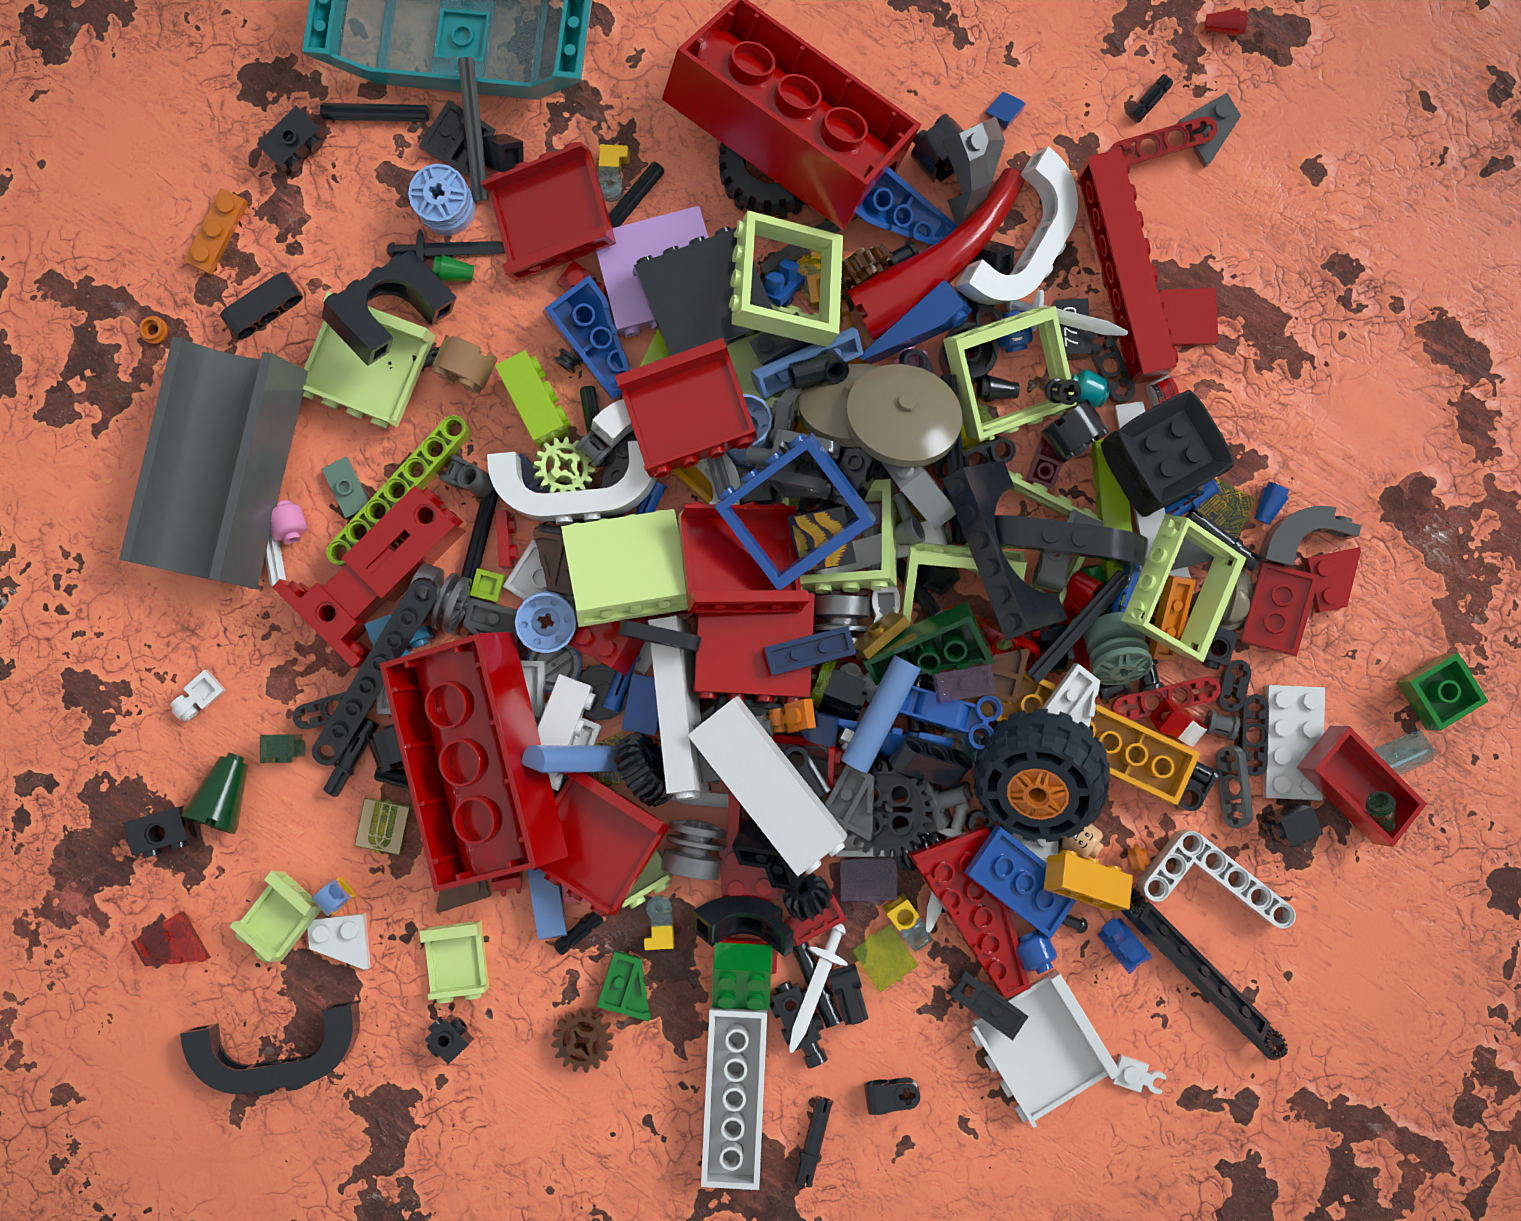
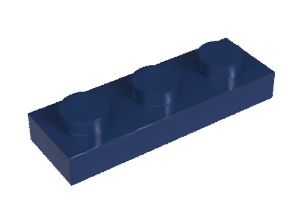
(809, 650)

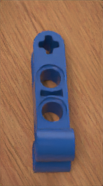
(952, 715)

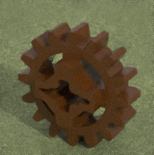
(864, 265)
(587, 1050)

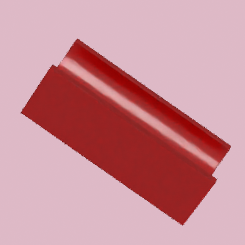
(788, 109)
(462, 742)

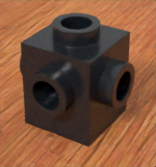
(448, 1038)

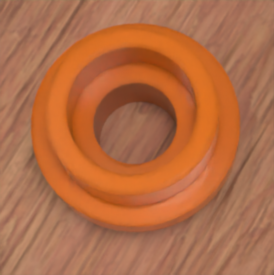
(146, 326)
(1138, 858)

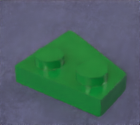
(624, 987)

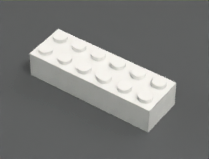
(734, 1098)

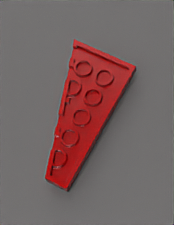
(975, 912)

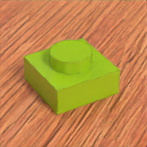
(487, 585)

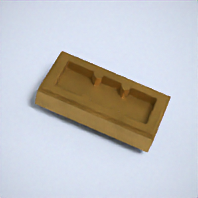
(880, 634)

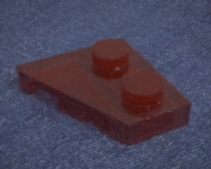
(171, 943)

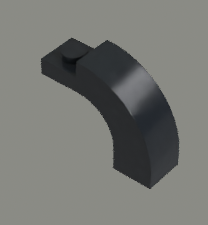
(743, 915)

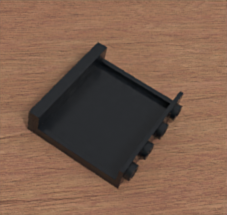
(693, 291)

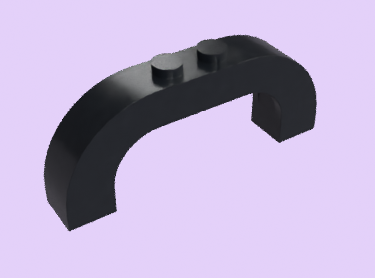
(1118, 546)
(217, 1070)

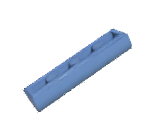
(774, 376)
(880, 714)
(570, 758)

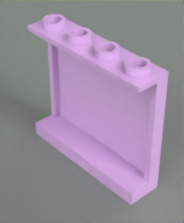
(632, 243)

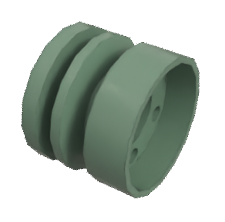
(1116, 650)

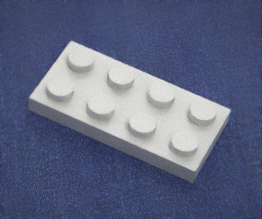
(1294, 728)

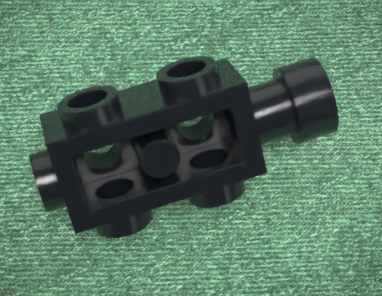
(786, 991)

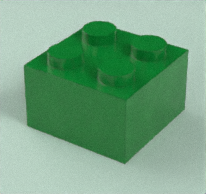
(1442, 691)
(741, 976)

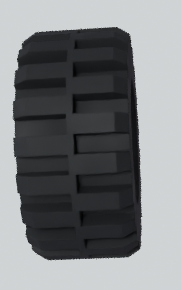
(751, 193)

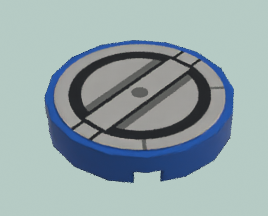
(565, 661)

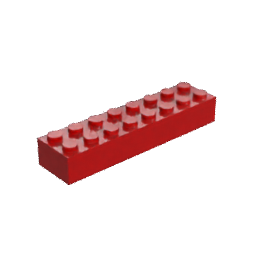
(1127, 266)

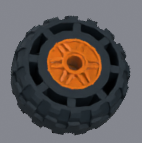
(1042, 775)

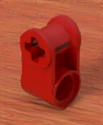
(1080, 591)

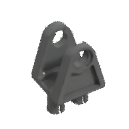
(786, 480)
(941, 801)

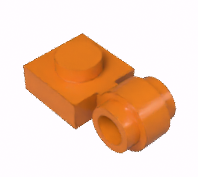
(794, 717)

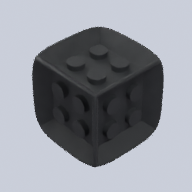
(1166, 453)

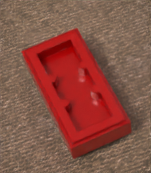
(809, 929)

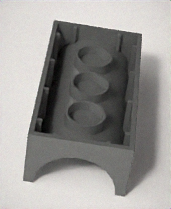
(214, 464)

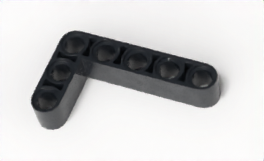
(985, 448)

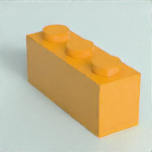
(1088, 881)

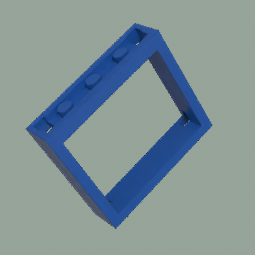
(774, 463)

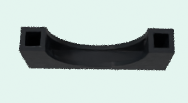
(1017, 605)

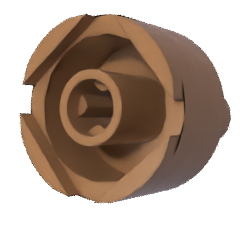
(465, 363)

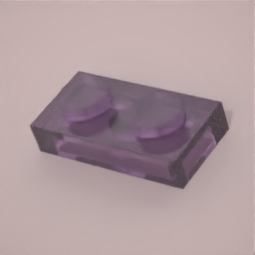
(964, 683)

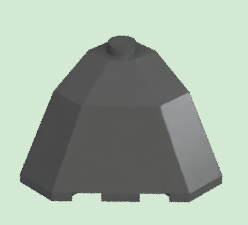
(975, 162)

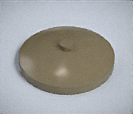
(824, 407)
(903, 415)

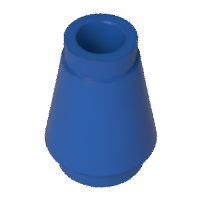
(1270, 502)

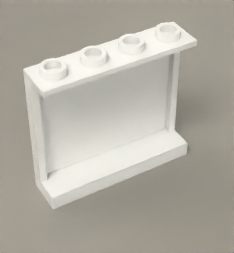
(1051, 1054)

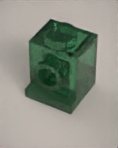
(281, 747)

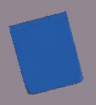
(1006, 109)

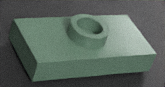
(346, 487)

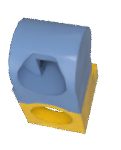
(334, 896)

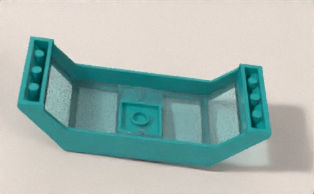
(516, 44)

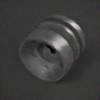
(451, 600)
(841, 612)
(693, 850)

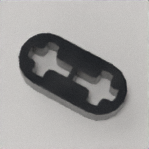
(1240, 686)

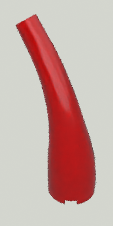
(900, 287)

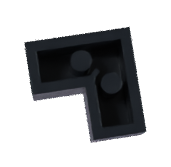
(756, 850)

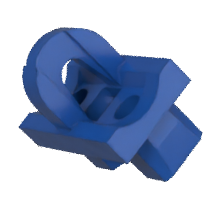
(787, 276)
(1130, 950)

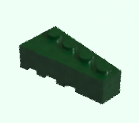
(936, 644)

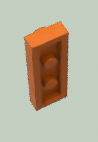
(216, 231)
(1172, 613)

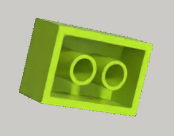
(534, 398)

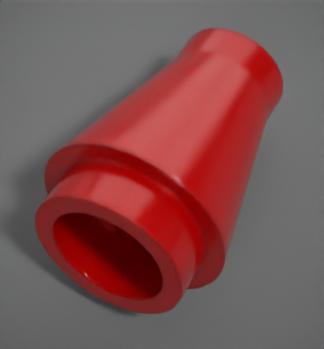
(1227, 22)

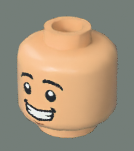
(1085, 843)

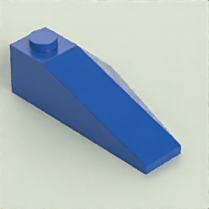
(903, 210)
(933, 315)

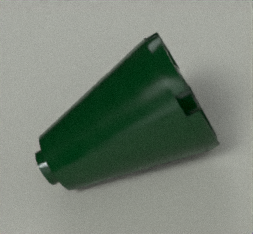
(219, 795)

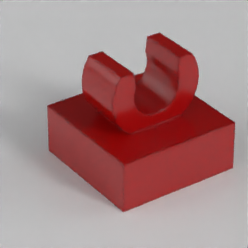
(507, 881)

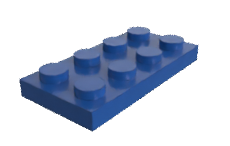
(1017, 880)

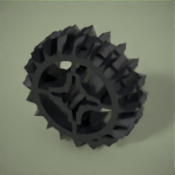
(642, 768)

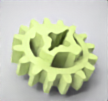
(557, 458)

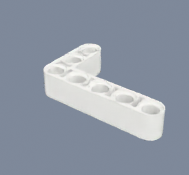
(1218, 872)

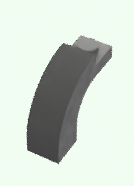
(1285, 536)

